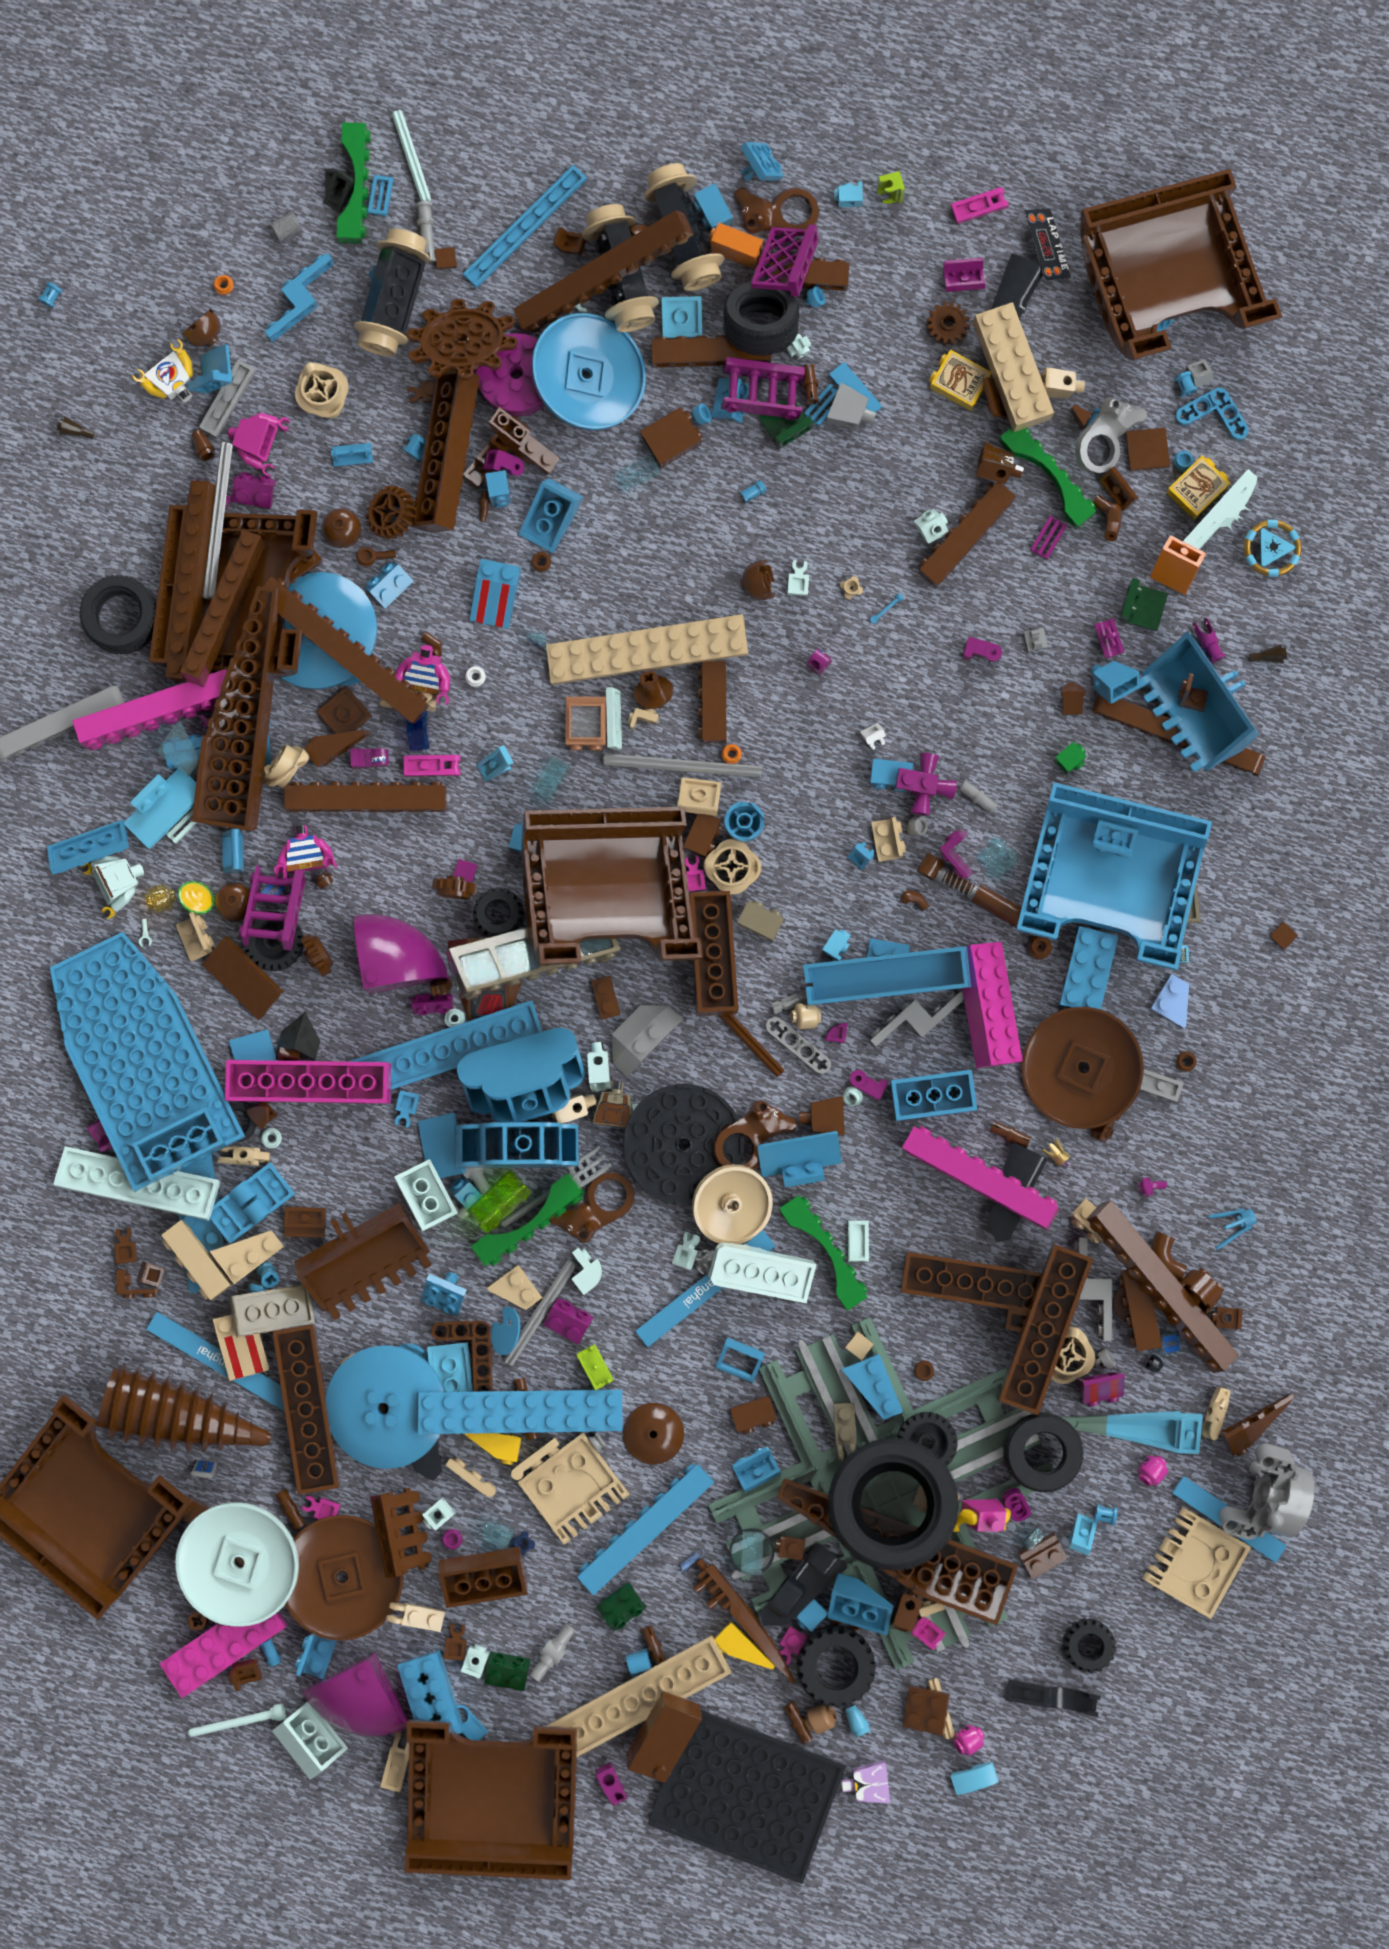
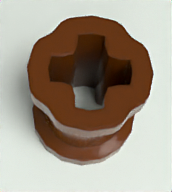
(192, 1621)

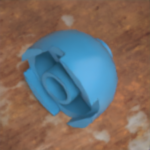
(743, 813)

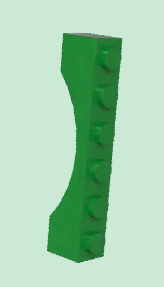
(350, 222)
(1075, 506)
(561, 1195)
(847, 1287)

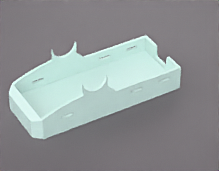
(1224, 511)
(761, 1272)

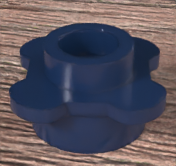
(524, 1537)

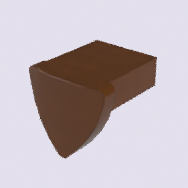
(1072, 699)
(262, 1114)

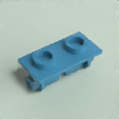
(352, 454)

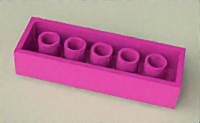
(990, 1008)
(216, 1651)

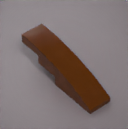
(475, 474)

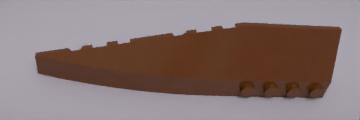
(239, 728)
(954, 1577)

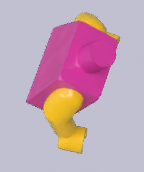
(983, 1515)

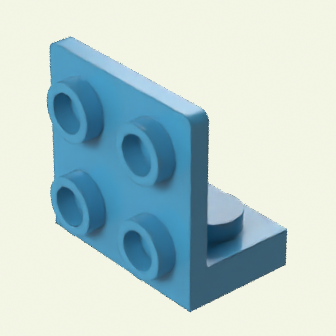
(215, 371)
(315, 1656)

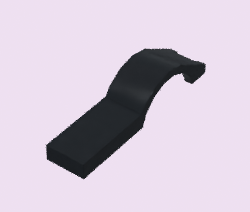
(1052, 1697)

